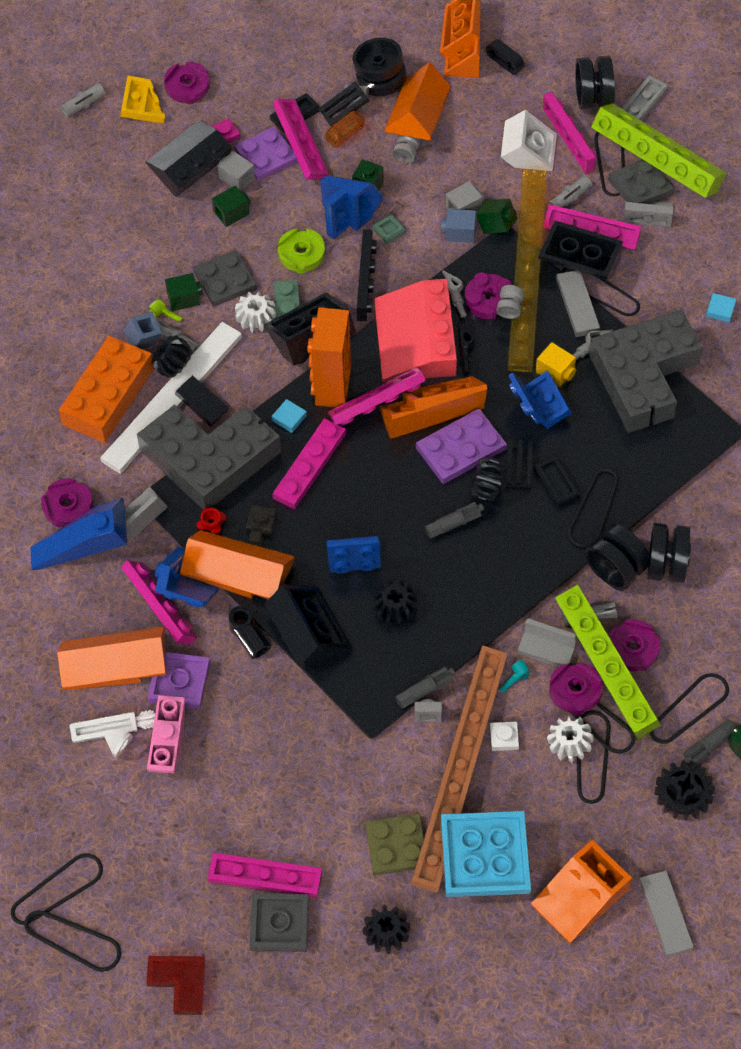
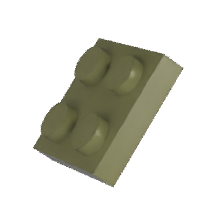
(394, 843)

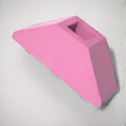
(167, 735)

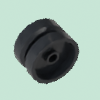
(380, 66)
(594, 81)
(671, 553)
(617, 557)

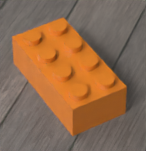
(330, 357)
(106, 389)

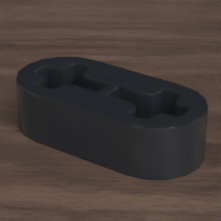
(505, 56)

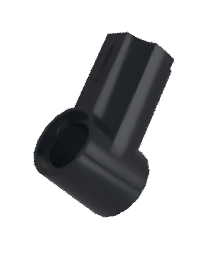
(248, 633)

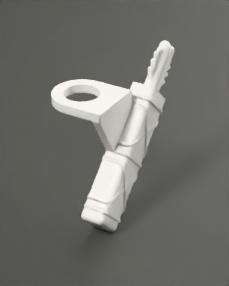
(114, 729)

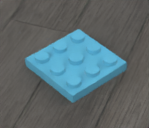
(485, 854)

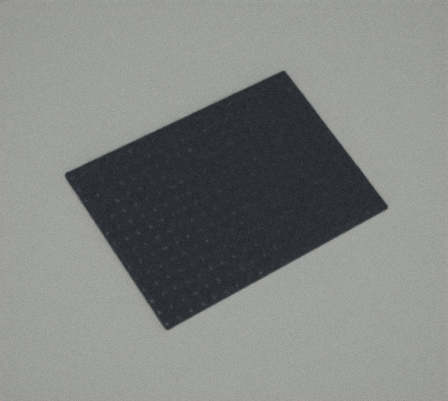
(494, 567)

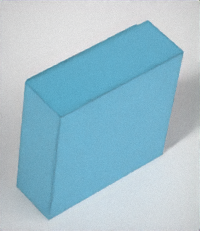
(721, 307)
(289, 416)

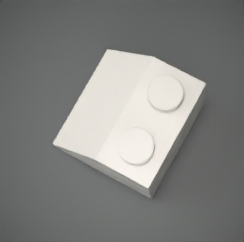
(528, 143)

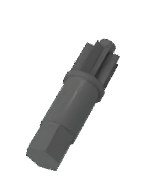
(454, 519)
(425, 687)
(709, 743)

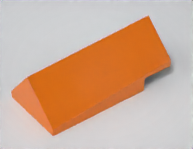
(461, 38)
(419, 104)
(433, 405)
(235, 565)
(112, 659)

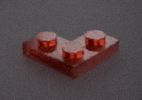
(184, 974)

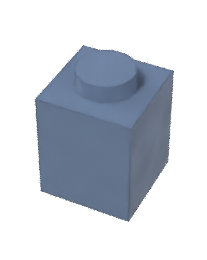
(459, 225)
(142, 331)

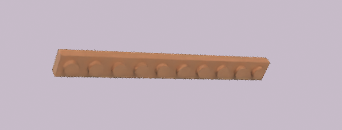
(460, 764)

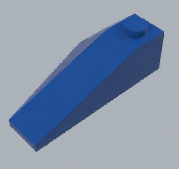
(88, 534)

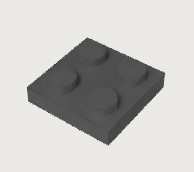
(641, 183)
(224, 278)
(279, 922)

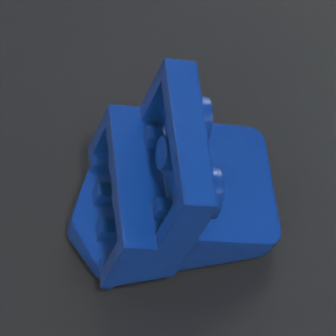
(348, 203)

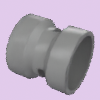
(405, 146)
(510, 297)

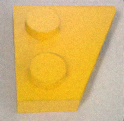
(141, 101)

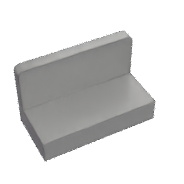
(649, 214)
(143, 512)
(547, 643)

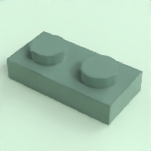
(286, 296)

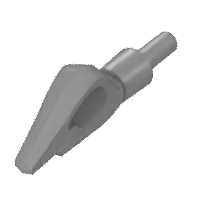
(455, 292)
(584, 349)

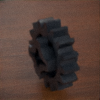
(673, 785)

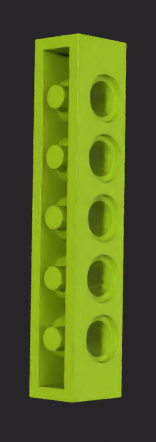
(658, 150)
(608, 662)

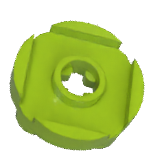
(301, 261)

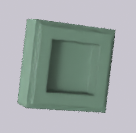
(388, 229)

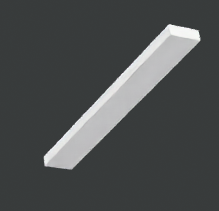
(200, 365)

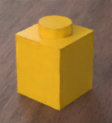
(557, 363)

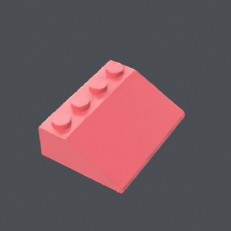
(416, 330)

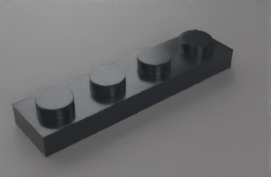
(367, 266)

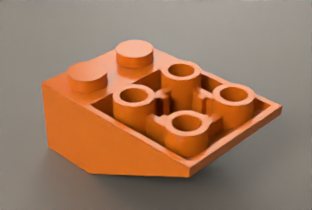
(582, 891)

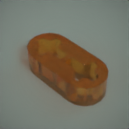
(344, 129)

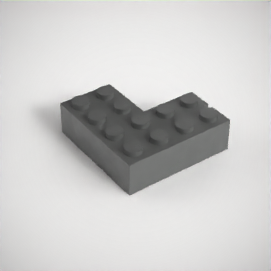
(635, 364)
(213, 463)

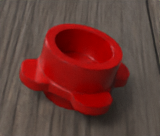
(211, 514)

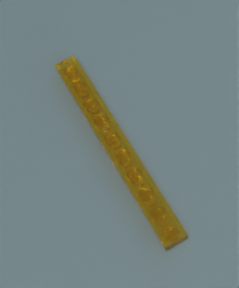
(527, 269)

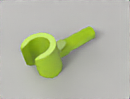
(159, 308)

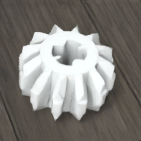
(255, 311)
(581, 738)

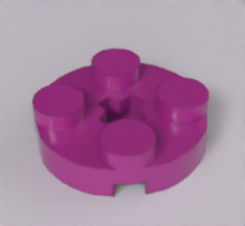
(187, 92)
(476, 291)
(55, 497)
(646, 639)
(575, 701)

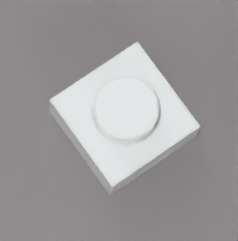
(504, 736)

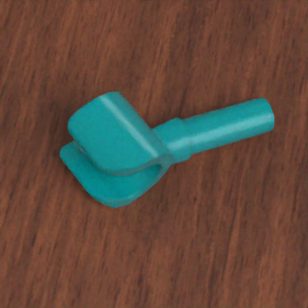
(521, 672)

